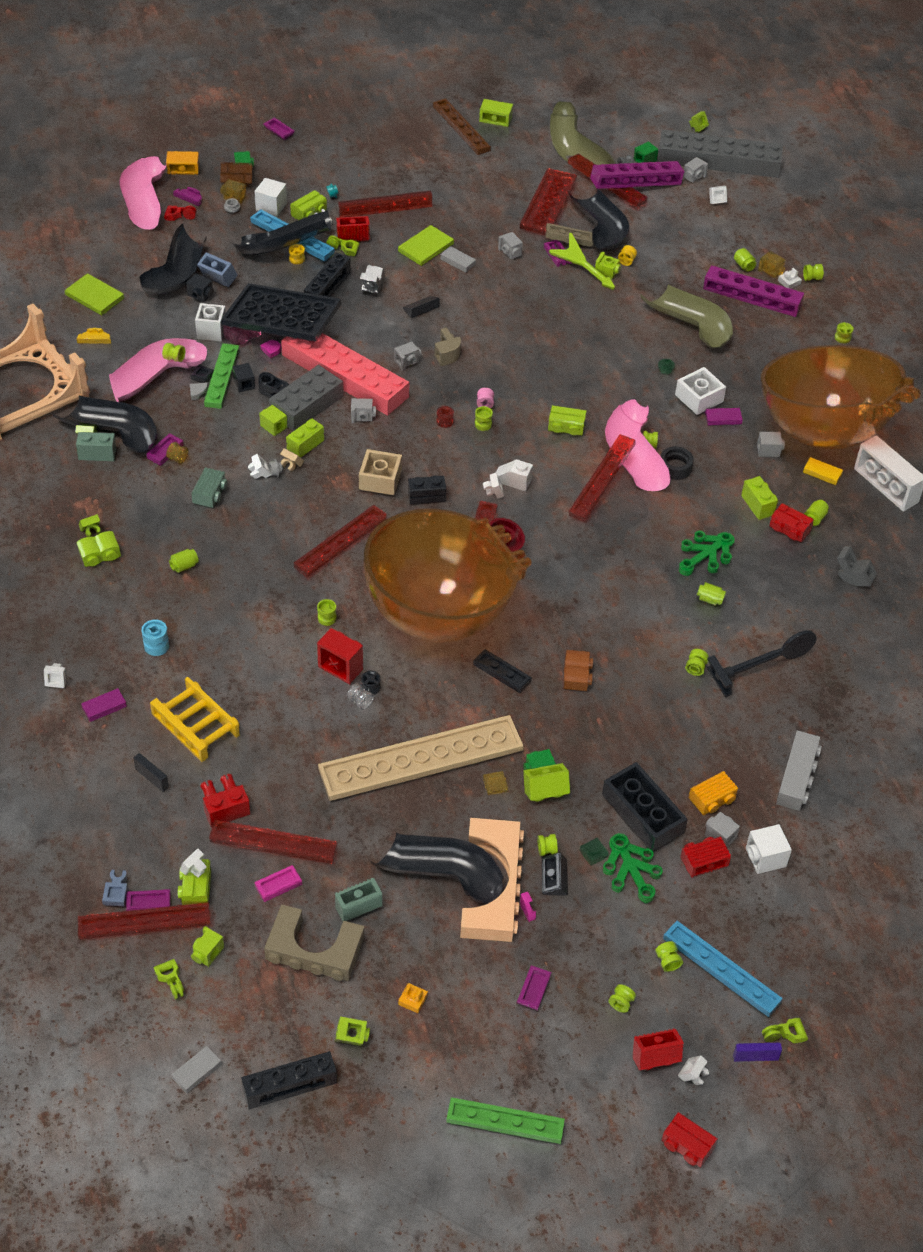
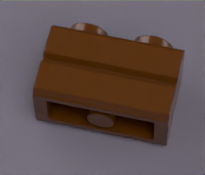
(236, 171)

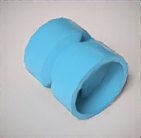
(155, 637)

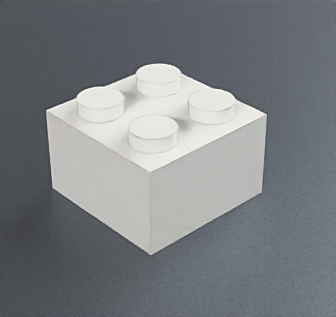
(700, 390)

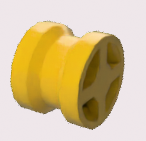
(296, 254)
(627, 255)

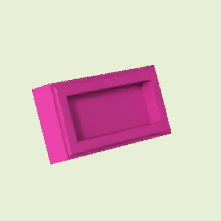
(278, 883)

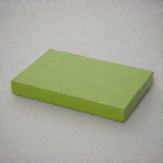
(425, 245)
(94, 294)

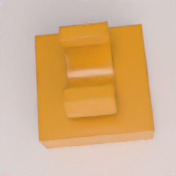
(413, 998)

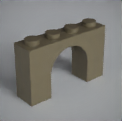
(334, 962)

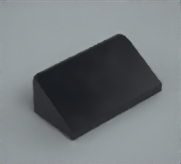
(422, 306)
(554, 875)

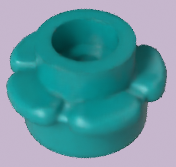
(332, 191)

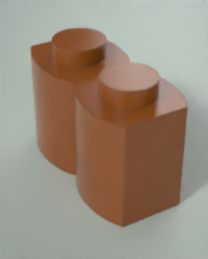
(577, 670)

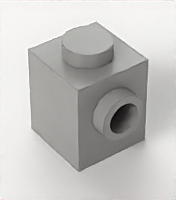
(770, 444)
(722, 826)

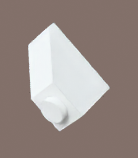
(516, 474)

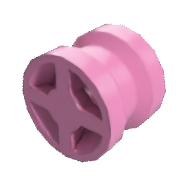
(485, 397)

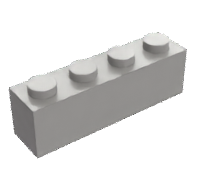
(798, 771)

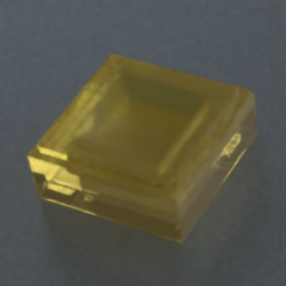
(495, 783)

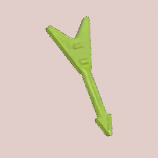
(575, 255)

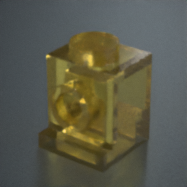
(234, 190)
(772, 264)

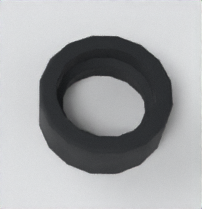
(678, 453)

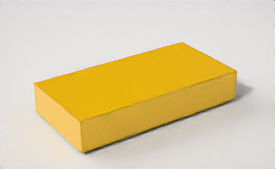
(823, 471)

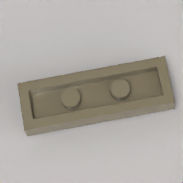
(561, 233)

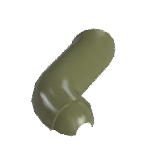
(571, 142)
(713, 321)

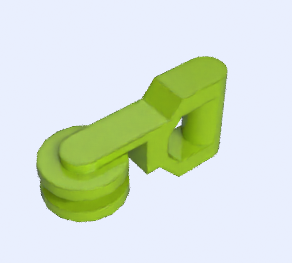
(334, 242)
(170, 978)
(772, 1032)

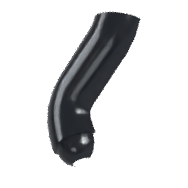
(609, 220)
(285, 236)
(179, 266)
(133, 423)
(447, 858)

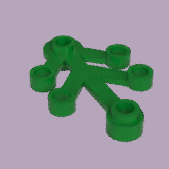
(722, 540)
(632, 865)

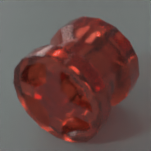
(445, 416)

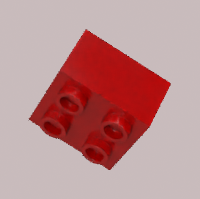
(340, 655)

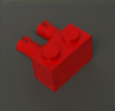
(227, 804)

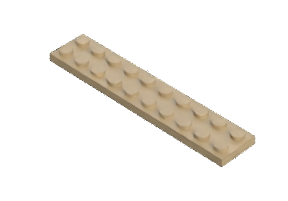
(419, 757)

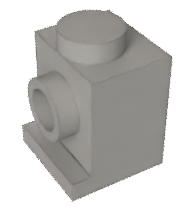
(695, 169)
(510, 245)
(406, 355)
(362, 410)

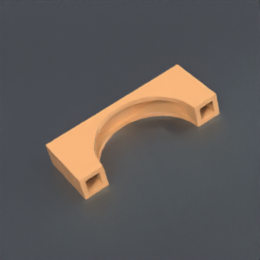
(496, 918)

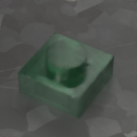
(594, 851)

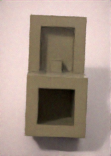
(448, 349)

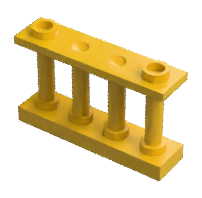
(187, 735)

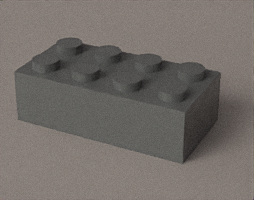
(308, 396)

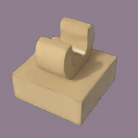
(291, 458)

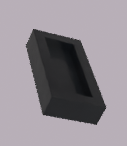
(151, 772)

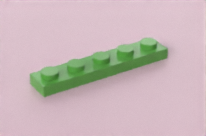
(221, 376)
(505, 1120)

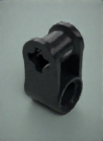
(270, 384)

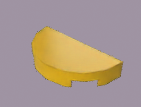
(94, 336)

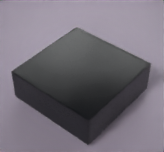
(202, 374)

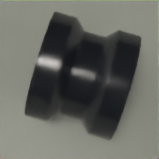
(371, 681)

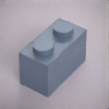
(217, 269)

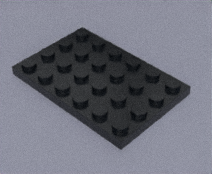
(281, 312)

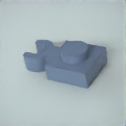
(115, 892)

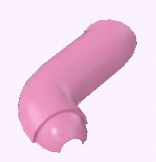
(139, 192)
(149, 364)
(643, 461)

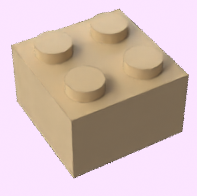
(380, 472)

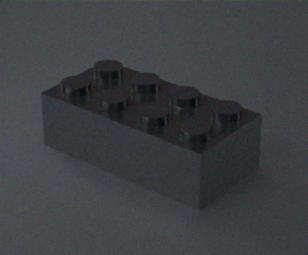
(644, 806)

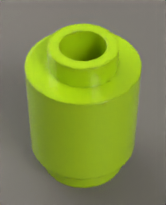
(745, 259)
(817, 511)
(183, 560)
(711, 594)

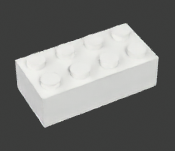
(889, 473)

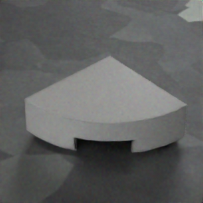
(197, 390)

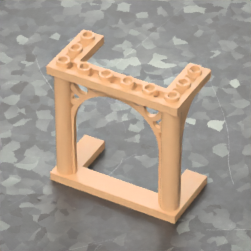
(73, 374)

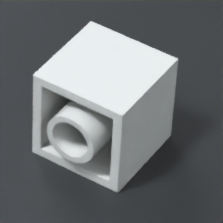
(271, 196)
(209, 322)
(768, 849)

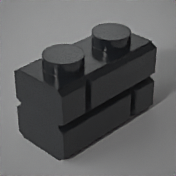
(426, 489)

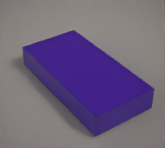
(757, 1052)

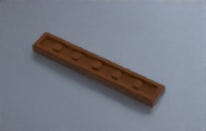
(461, 126)

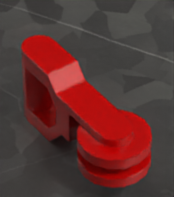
(189, 212)

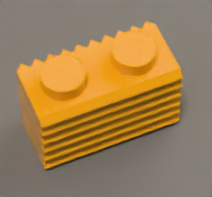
(182, 162)
(713, 793)

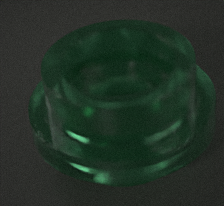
(666, 366)

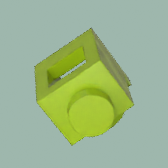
(607, 265)
(207, 947)
(345, 1025)

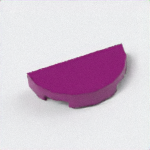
(190, 195)

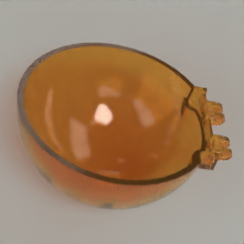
(835, 394)
(441, 573)

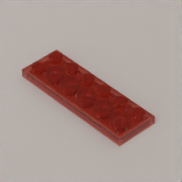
(548, 200)

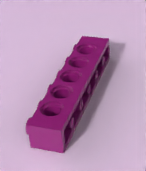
(637, 174)
(753, 291)

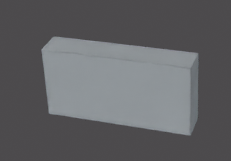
(458, 259)
(196, 1069)

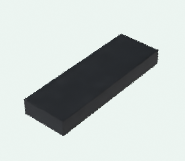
(502, 671)

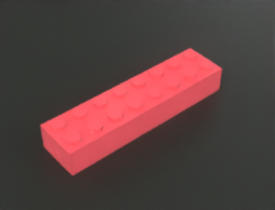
(359, 374)

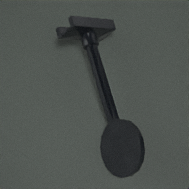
(793, 648)

